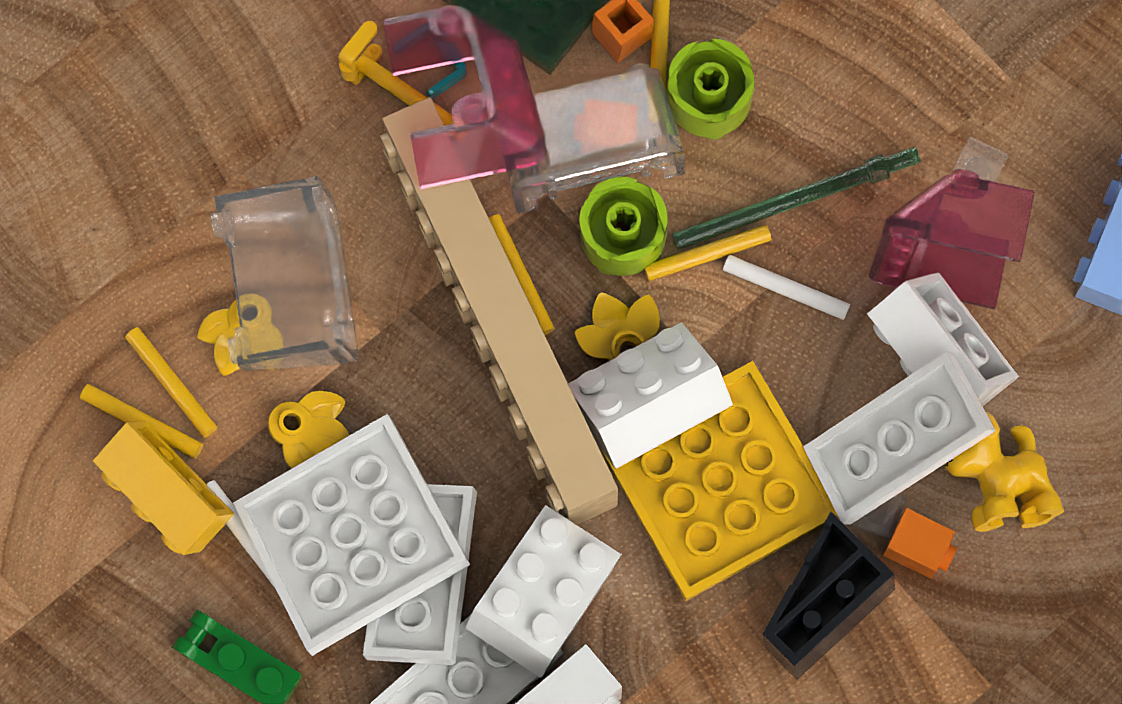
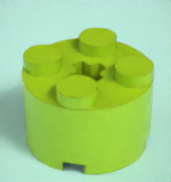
(708, 65)
(640, 210)

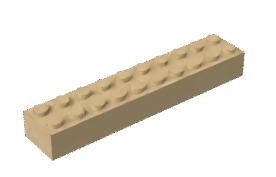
(503, 328)

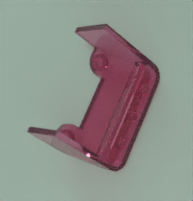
(489, 128)
(956, 229)

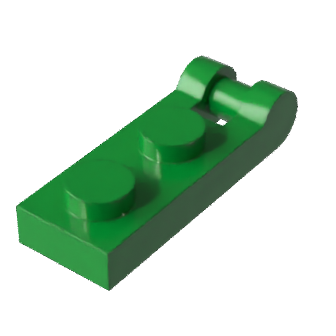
(238, 661)

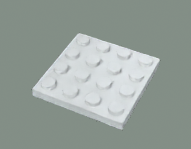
(350, 534)

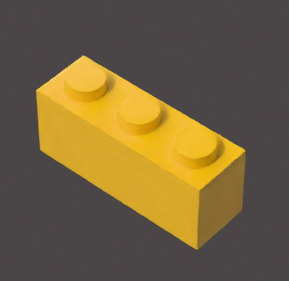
(162, 488)

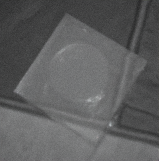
(982, 160)
(883, 518)

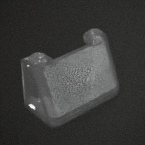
(601, 134)
(287, 276)

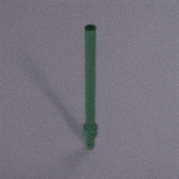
(874, 170)

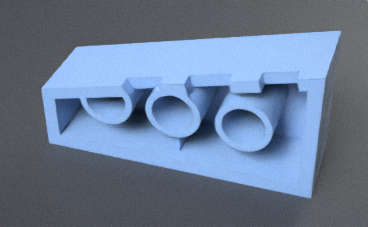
(1102, 273)

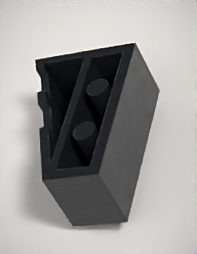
(827, 599)

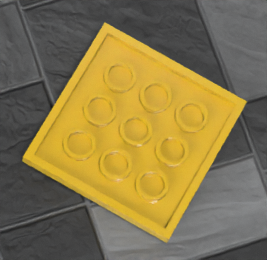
(726, 489)

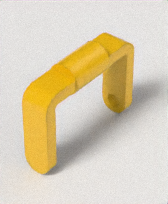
(354, 48)

